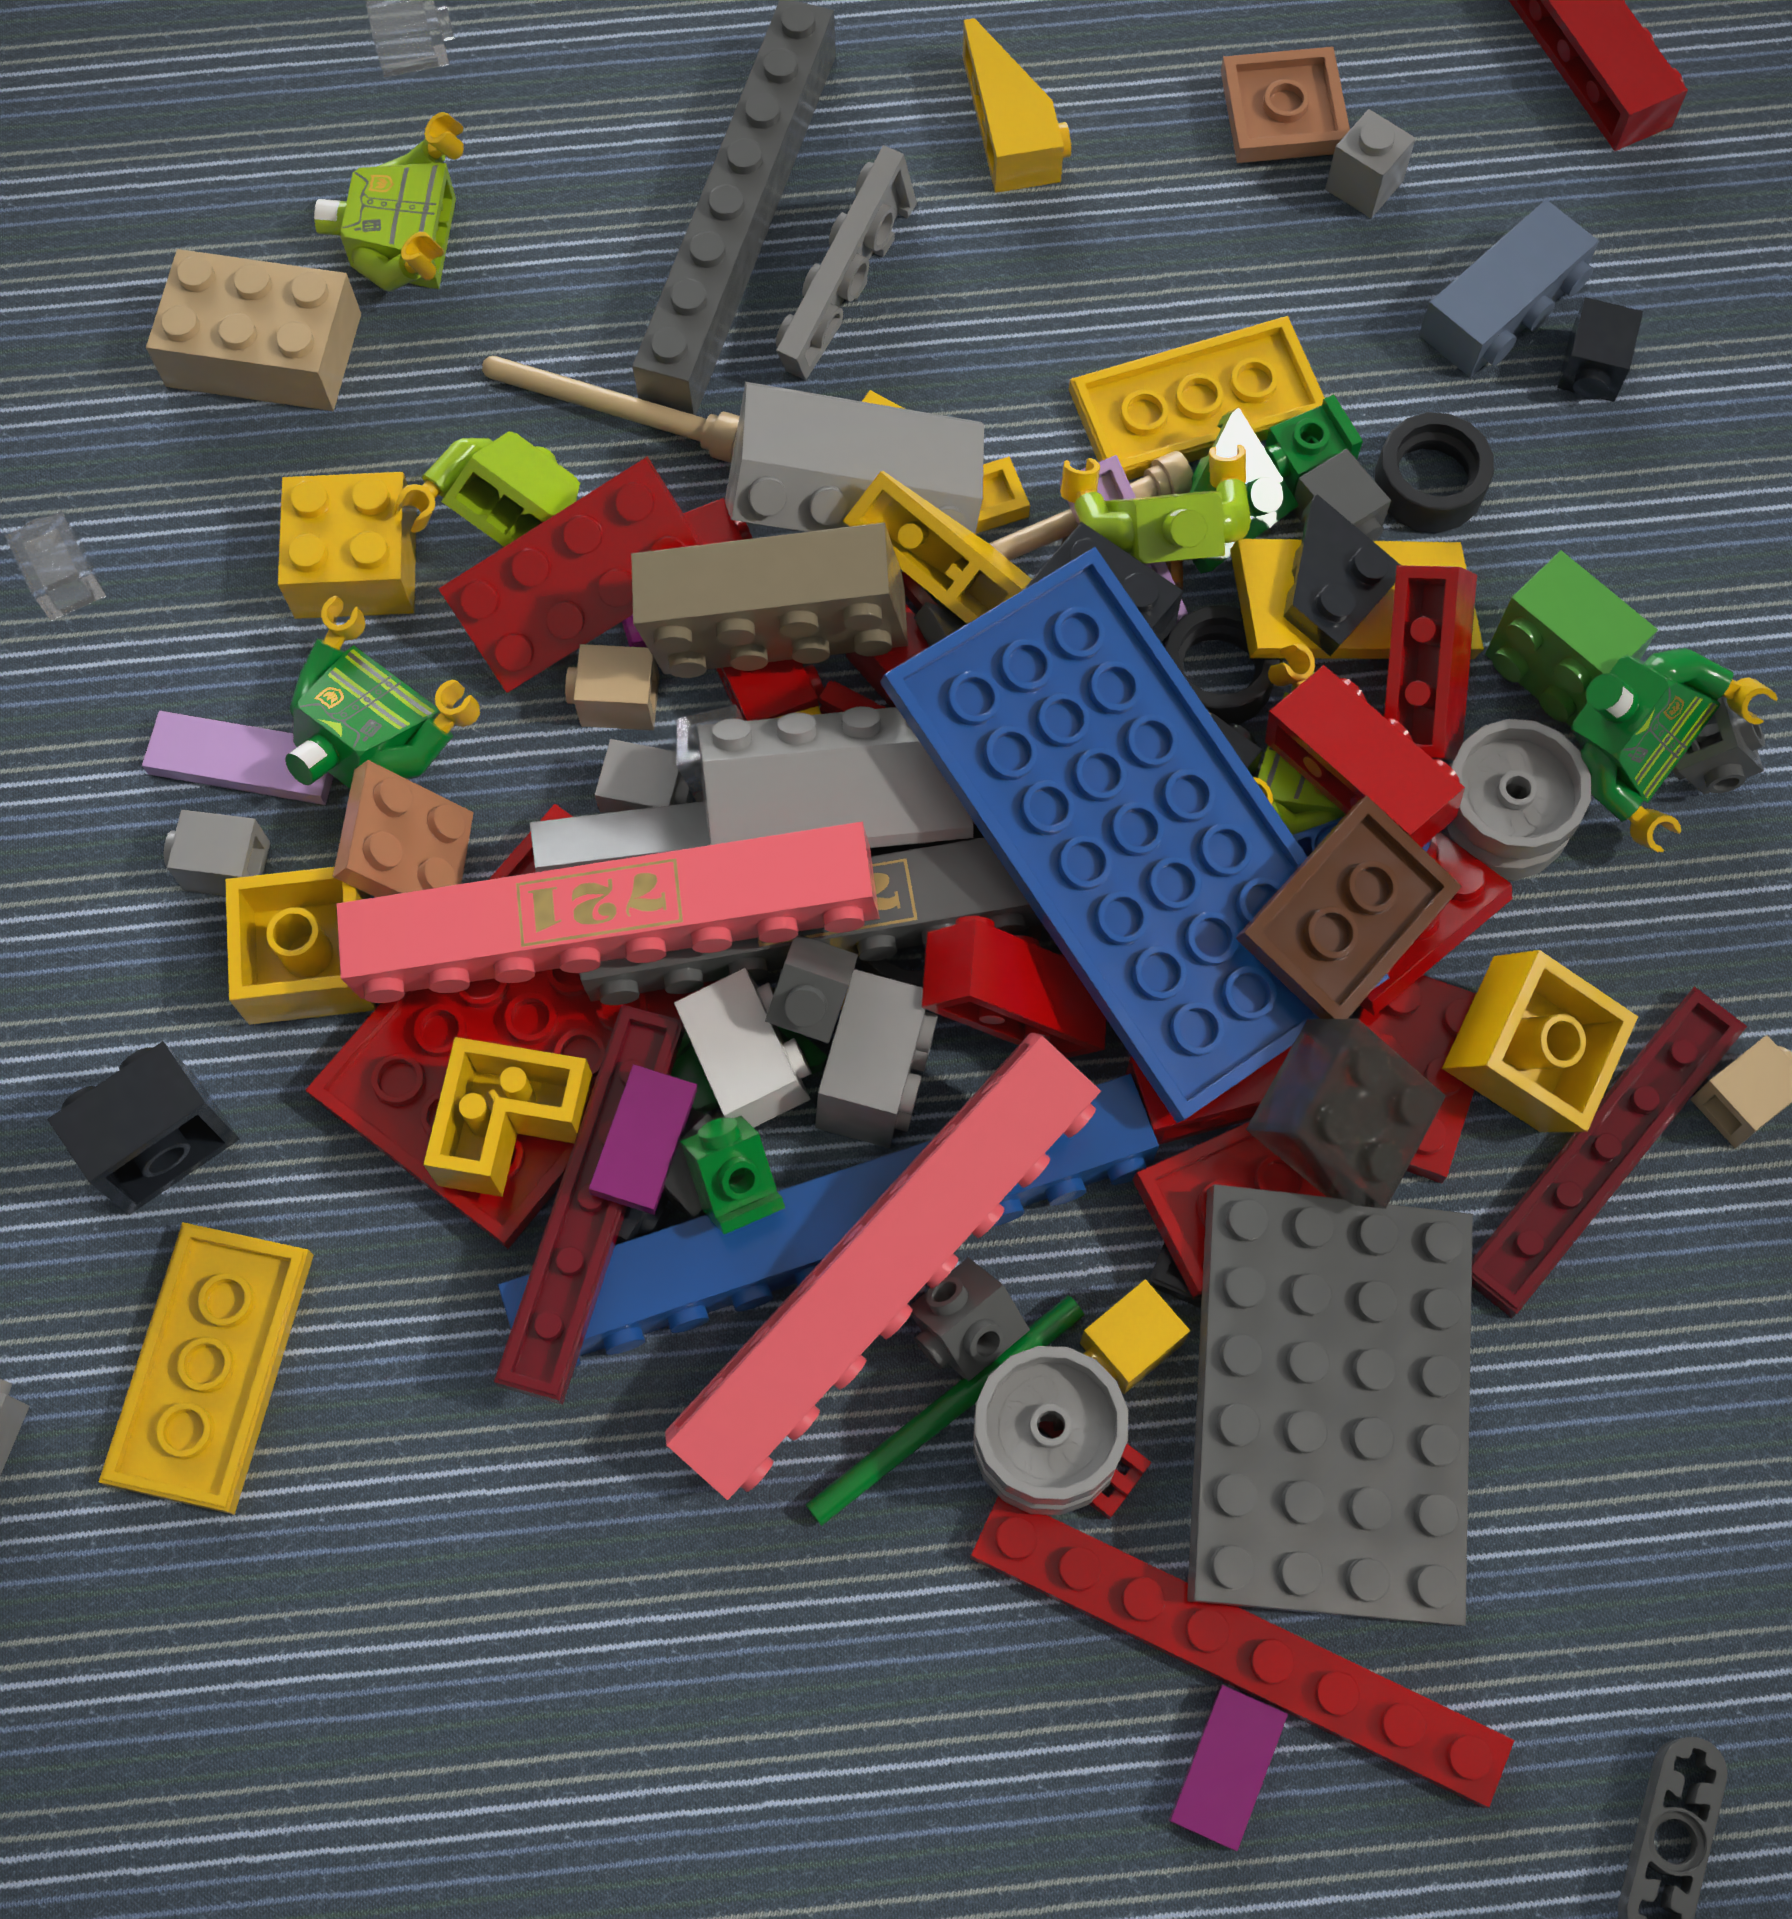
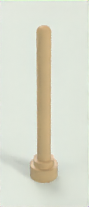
(714, 433)
(1166, 476)

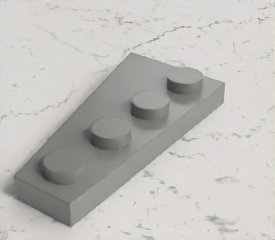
(882, 194)

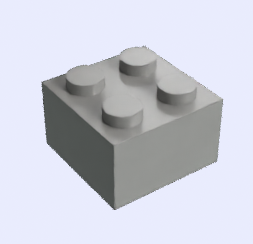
(869, 1067)

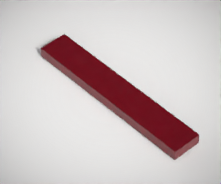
(1599, 1160)
(581, 1226)

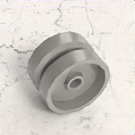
(1519, 796)
(1039, 1471)

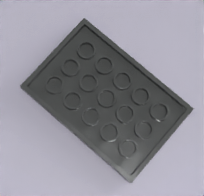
(1332, 1408)

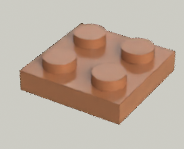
(1284, 104)
(400, 835)

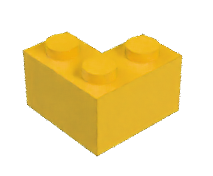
(491, 1098)

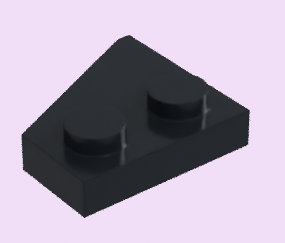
(1335, 577)

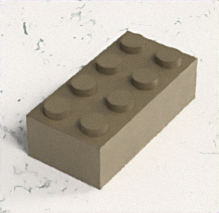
(770, 600)

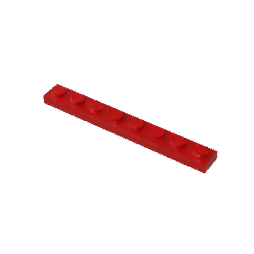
(1246, 1652)

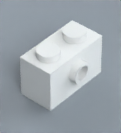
(741, 1053)

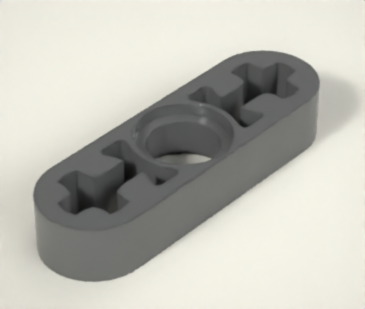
(1670, 1783)

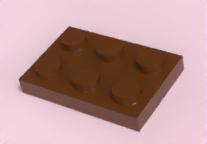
(1349, 912)

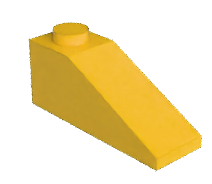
(1013, 115)
(938, 550)

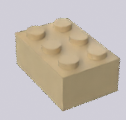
(254, 329)

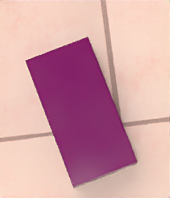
(643, 1139)
(1228, 1768)

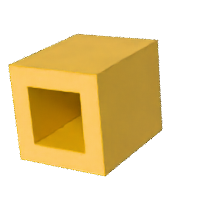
(1134, 1336)

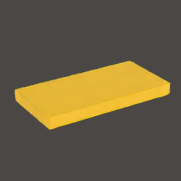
(1182, 393)
(1266, 576)
(207, 1368)

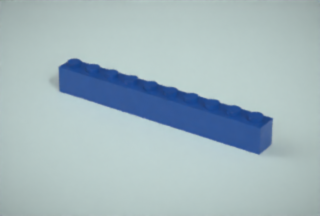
(696, 1269)

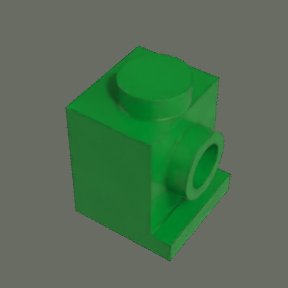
(1311, 440)
(731, 1173)

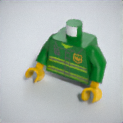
(359, 711)
(1644, 722)

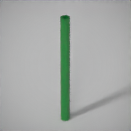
(934, 1418)

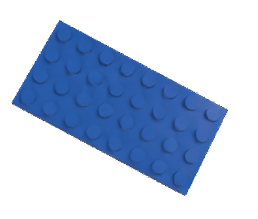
(1116, 820)

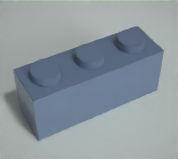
(1509, 289)

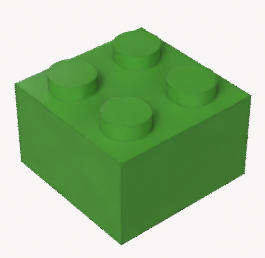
(1563, 635)

